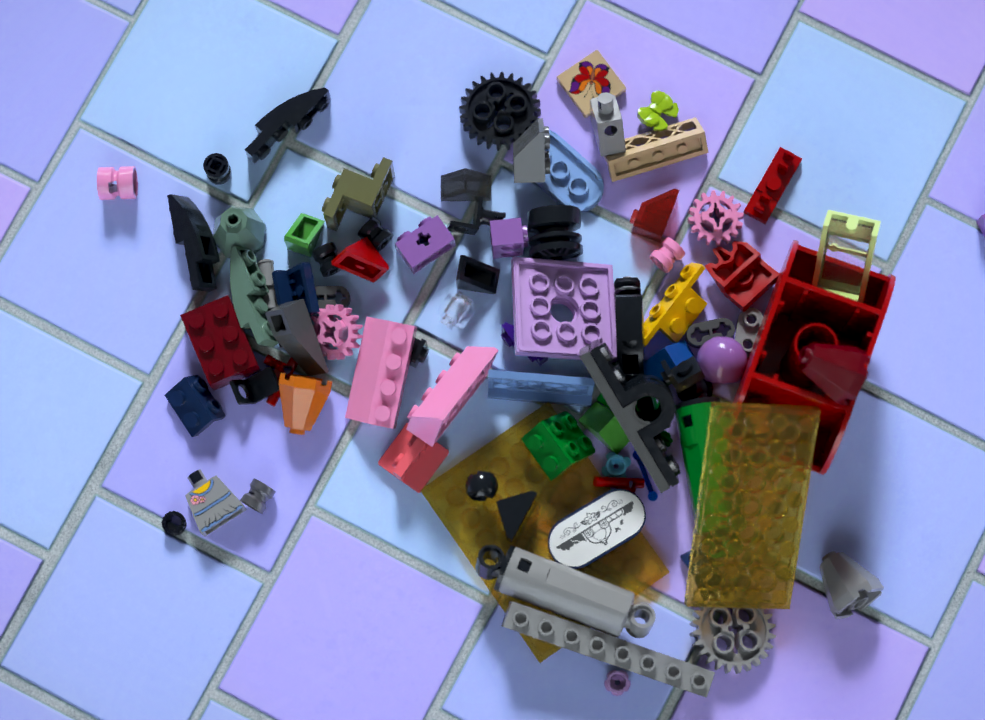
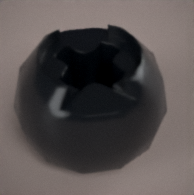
(481, 486)

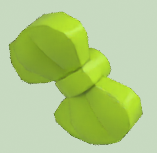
(659, 104)

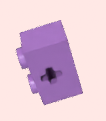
(419, 255)

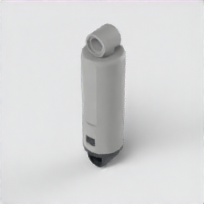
(565, 591)

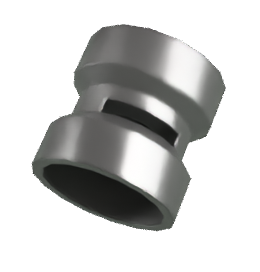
(258, 495)

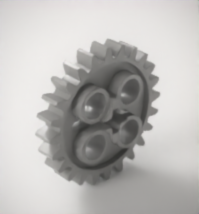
(756, 629)

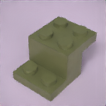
(358, 193)

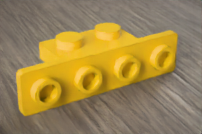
(677, 308)

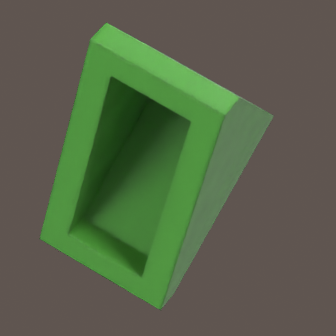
(304, 234)
(605, 427)

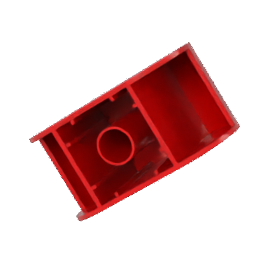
(803, 316)

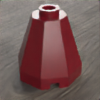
(835, 369)

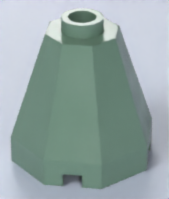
(239, 228)

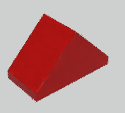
(361, 260)

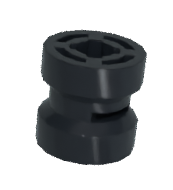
(218, 174)
(376, 234)
(324, 255)

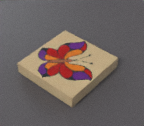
(588, 80)

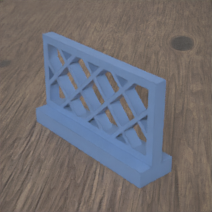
(540, 388)

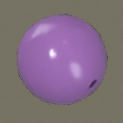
(722, 360)

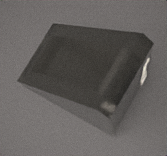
(465, 186)

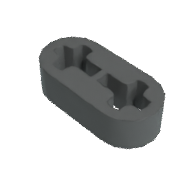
(331, 292)
(708, 326)

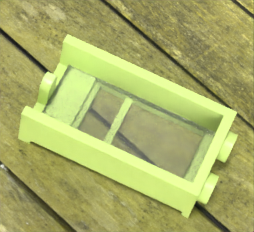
(846, 254)

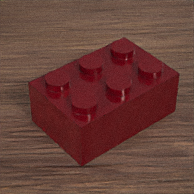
(220, 342)

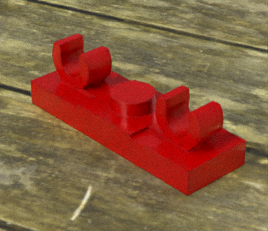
(772, 185)

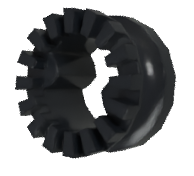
(168, 518)

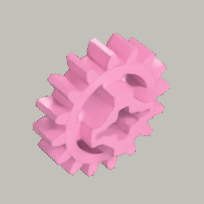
(726, 217)
(337, 332)

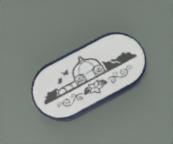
(596, 528)

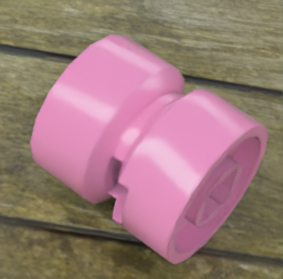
(126, 183)

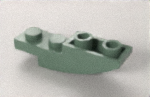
(247, 291)

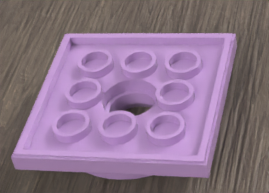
(579, 286)

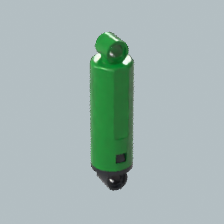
(692, 424)

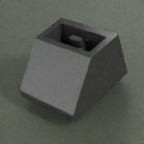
(529, 154)

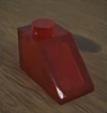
(654, 215)

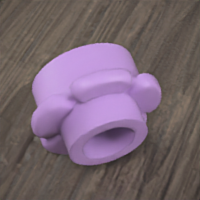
(622, 676)

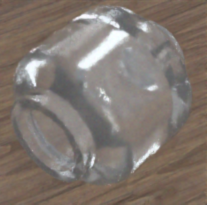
(456, 310)

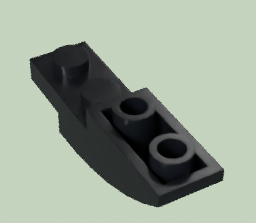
(291, 114)
(199, 244)
(630, 335)

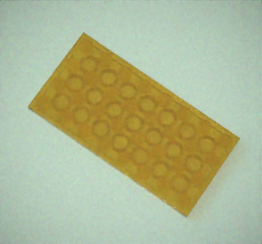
(751, 505)

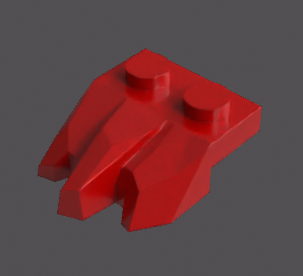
(741, 274)

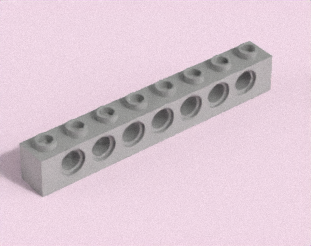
(608, 649)

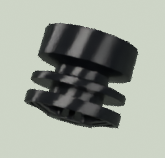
(554, 232)

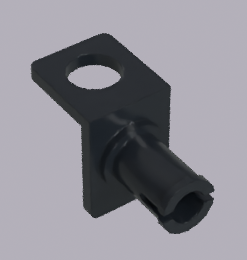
(480, 217)

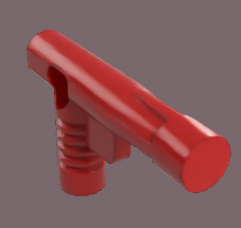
(278, 368)
(619, 482)

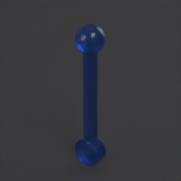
(652, 495)

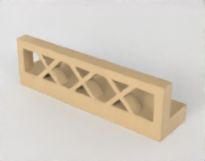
(657, 151)

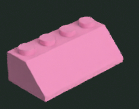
(381, 372)
(451, 393)

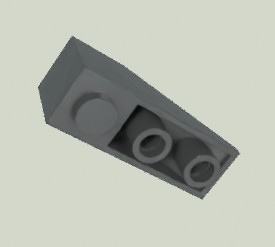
(296, 334)

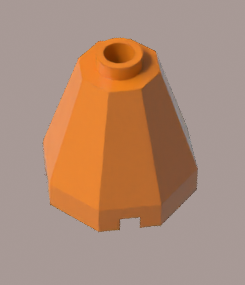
(302, 401)

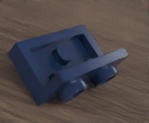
(295, 285)
(194, 404)

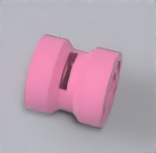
(667, 255)

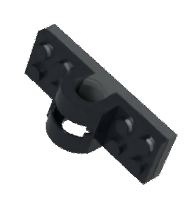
(639, 427)

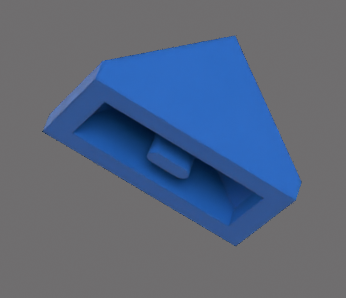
(672, 354)

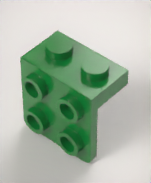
(558, 444)

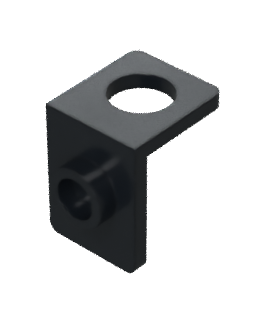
(256, 387)

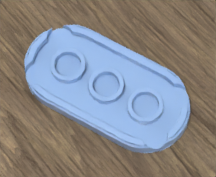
(571, 177)

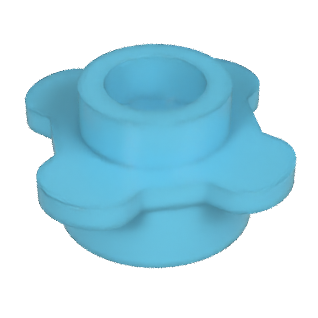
(612, 459)

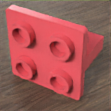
(412, 459)

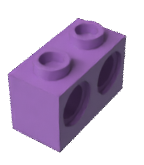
(508, 238)

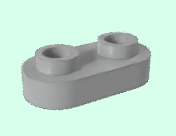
(747, 331)

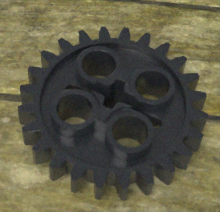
(480, 101)

